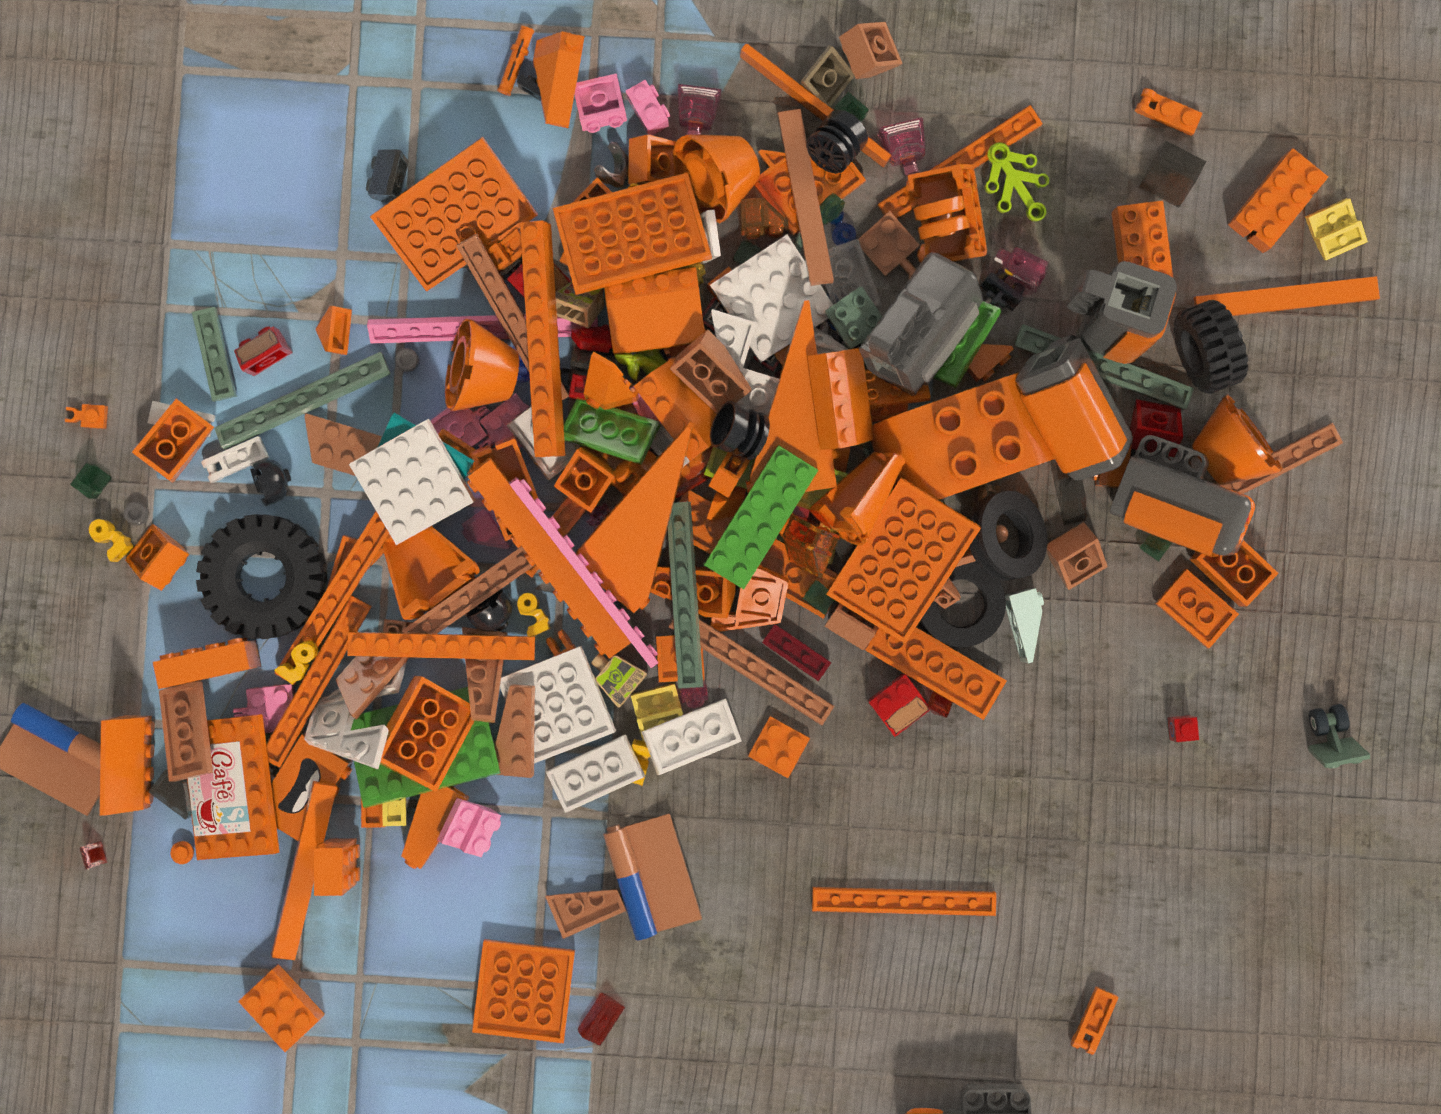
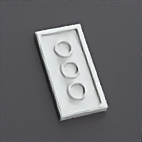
(691, 736)
(595, 773)

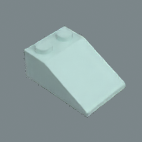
(1024, 618)

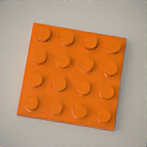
(523, 991)

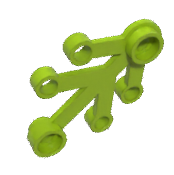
(1014, 179)

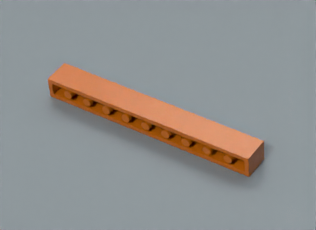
(542, 339)
(547, 556)

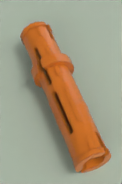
(525, 34)

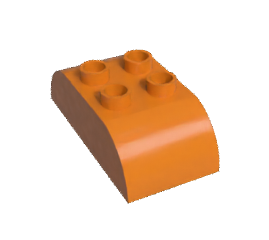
(964, 439)

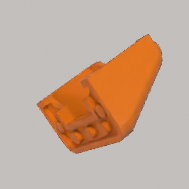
(945, 184)

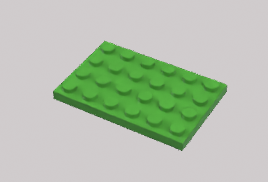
(473, 761)

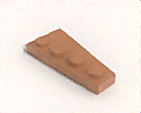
(483, 682)
(516, 733)

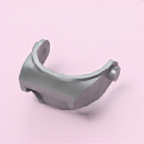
(621, 165)

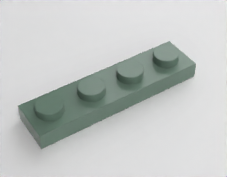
(214, 354)

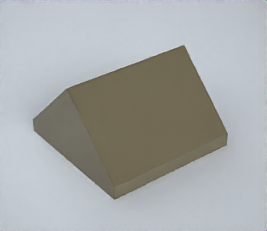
(828, 76)

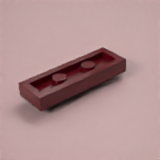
(796, 652)

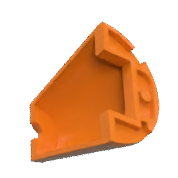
(859, 497)
(426, 571)

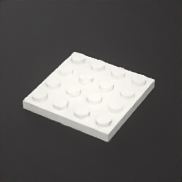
(771, 293)
(412, 482)
(566, 703)

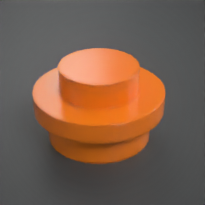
(182, 852)

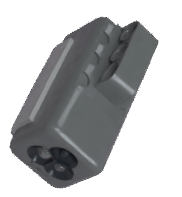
(923, 324)

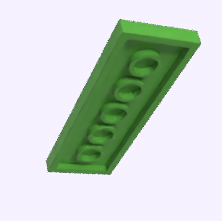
(761, 517)

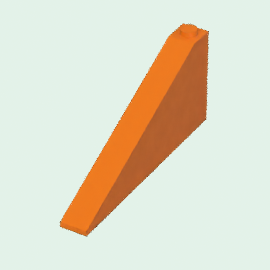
(793, 411)
(631, 537)

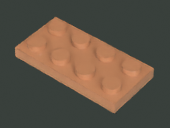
(185, 731)

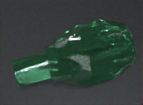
(831, 208)

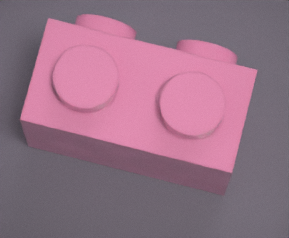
(646, 107)

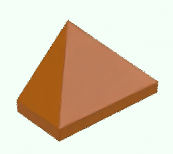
(335, 330)

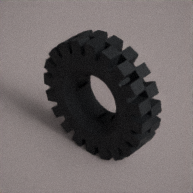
(222, 579)

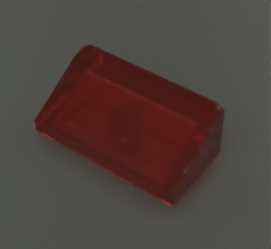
(600, 1019)

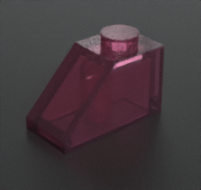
(484, 531)

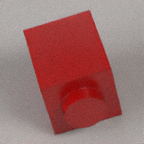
(1183, 728)

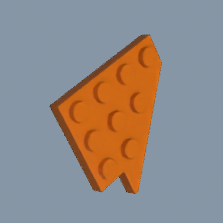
(776, 187)

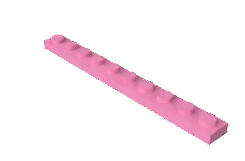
(444, 328)
(579, 564)

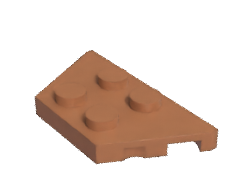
(337, 444)
(365, 680)

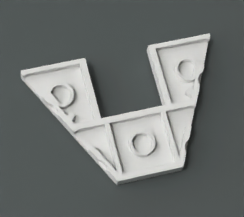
(736, 336)
(332, 724)

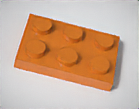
(1197, 608)

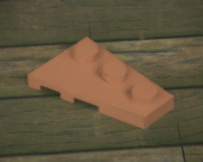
(584, 909)

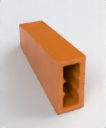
(427, 824)

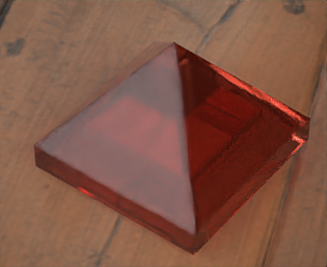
(939, 705)
(93, 855)

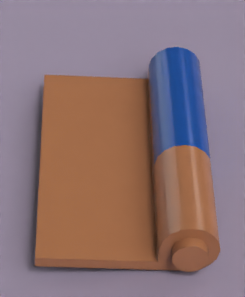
(52, 758)
(652, 876)

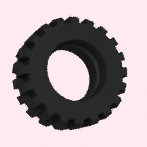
(1210, 346)

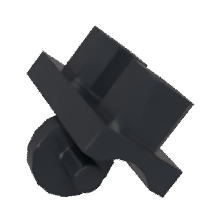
(1001, 292)

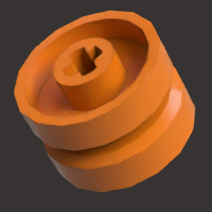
(941, 218)

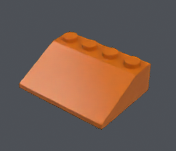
(655, 311)
(840, 398)
(426, 733)
(126, 764)

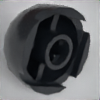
(270, 480)
(492, 613)

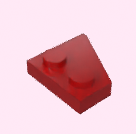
(593, 338)

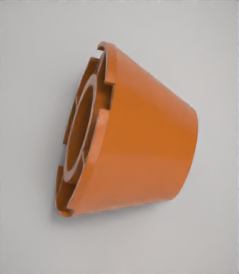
(719, 170)
(481, 368)
(1234, 446)

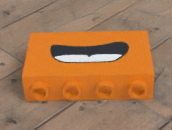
(295, 779)

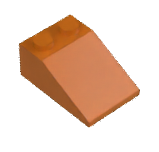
(173, 440)

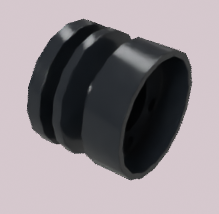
(837, 141)
(739, 430)

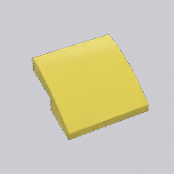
(1336, 229)
(656, 706)

